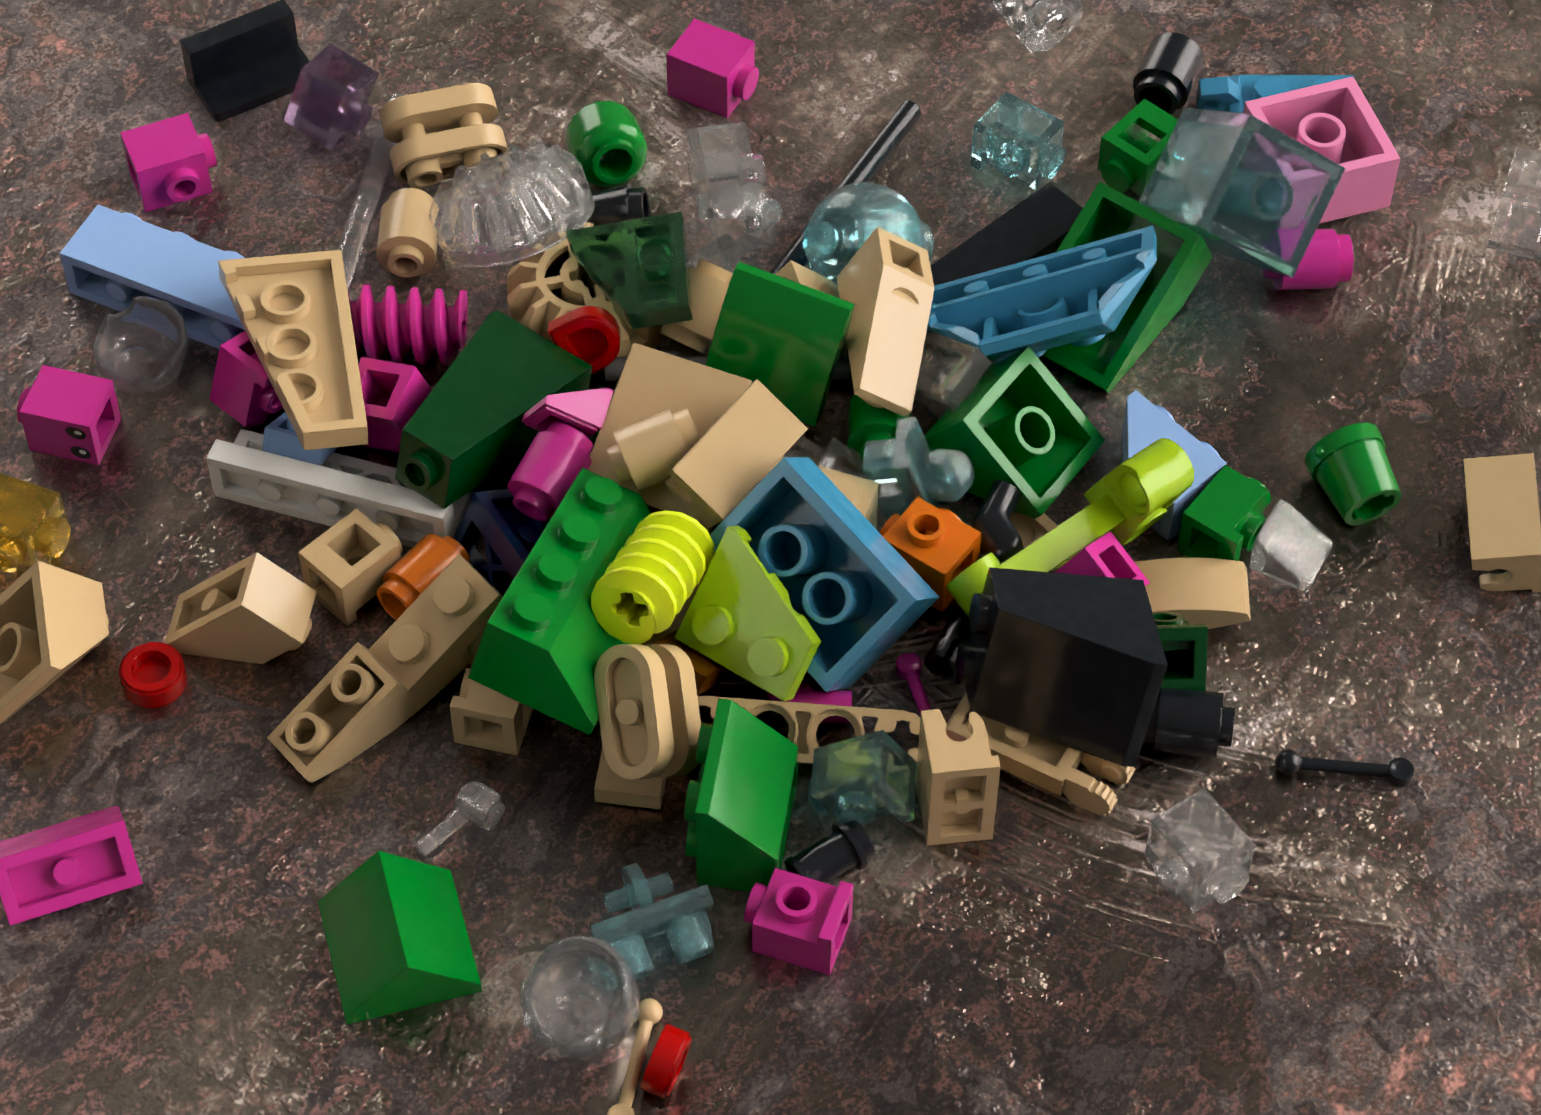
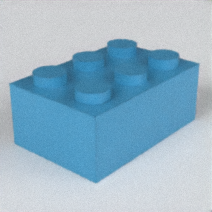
(833, 566)

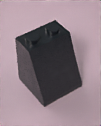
(1065, 659)

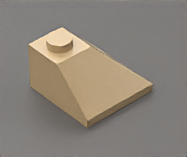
(45, 629)

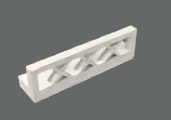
(327, 490)

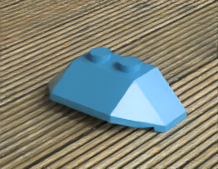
(1046, 299)

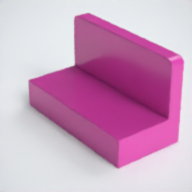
(66, 865)

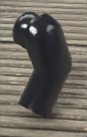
(994, 522)

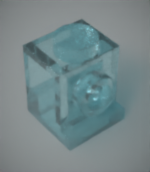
(1019, 141)
(863, 779)

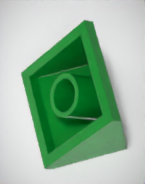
(397, 938)

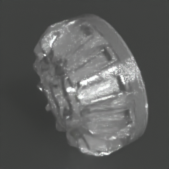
(510, 206)

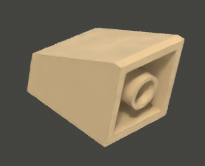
(653, 384)

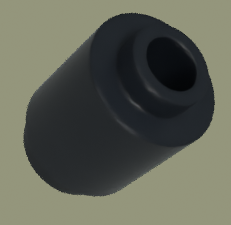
(1168, 71)
(1190, 723)

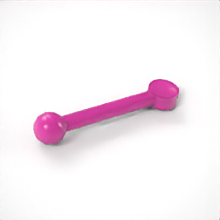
(909, 669)

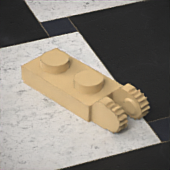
(1046, 762)

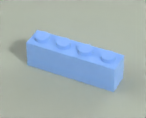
(123, 258)

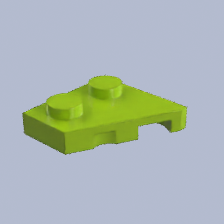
(747, 620)

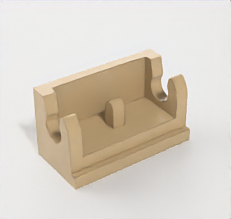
(734, 455)
(1504, 521)
(956, 781)

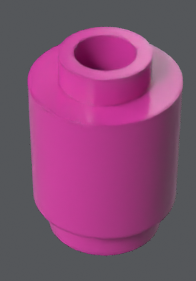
(1324, 264)
(549, 470)

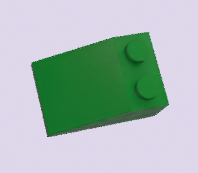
(1179, 265)

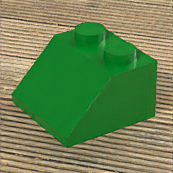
(1019, 431)

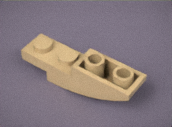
(393, 679)

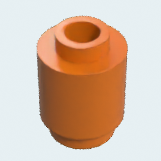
(416, 571)

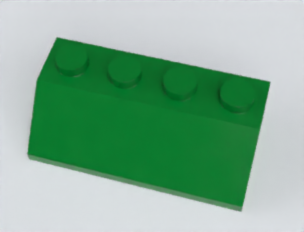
(543, 632)

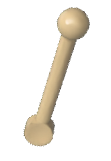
(650, 1014)

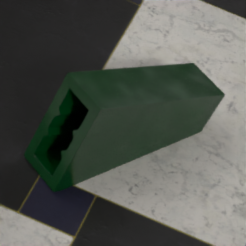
(476, 410)

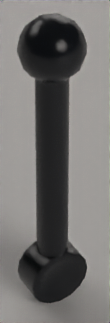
(1398, 772)

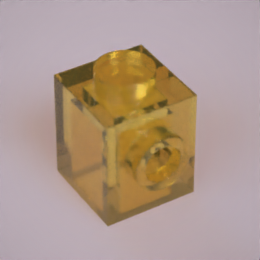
(30, 524)

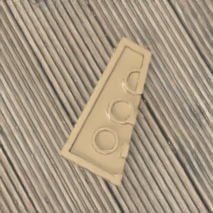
(305, 340)

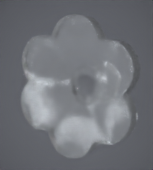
(737, 208)

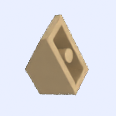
(243, 613)

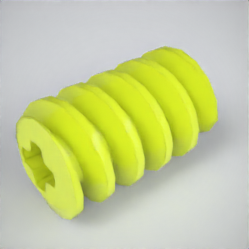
(652, 576)

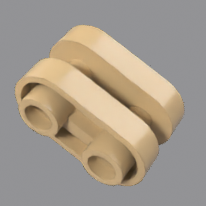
(441, 132)
(647, 710)

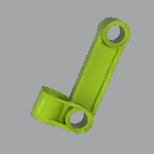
(1121, 502)

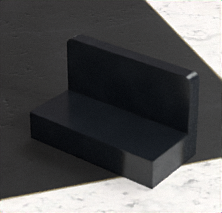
(244, 61)

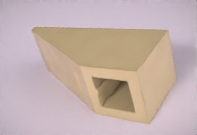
(890, 318)

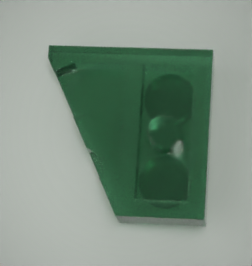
(639, 267)

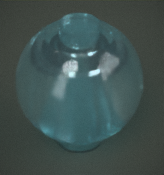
(850, 216)

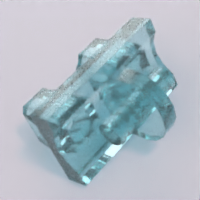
(912, 471)
(679, 916)

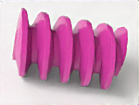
(409, 325)

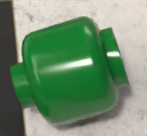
(607, 143)

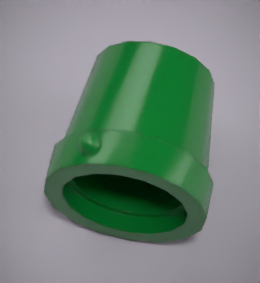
(1355, 473)

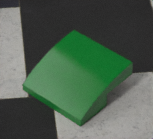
(781, 337)

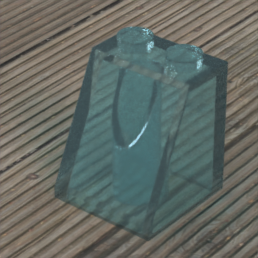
(1243, 187)

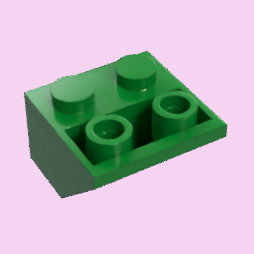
(741, 800)

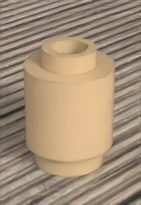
(406, 234)
(708, 292)
(652, 447)

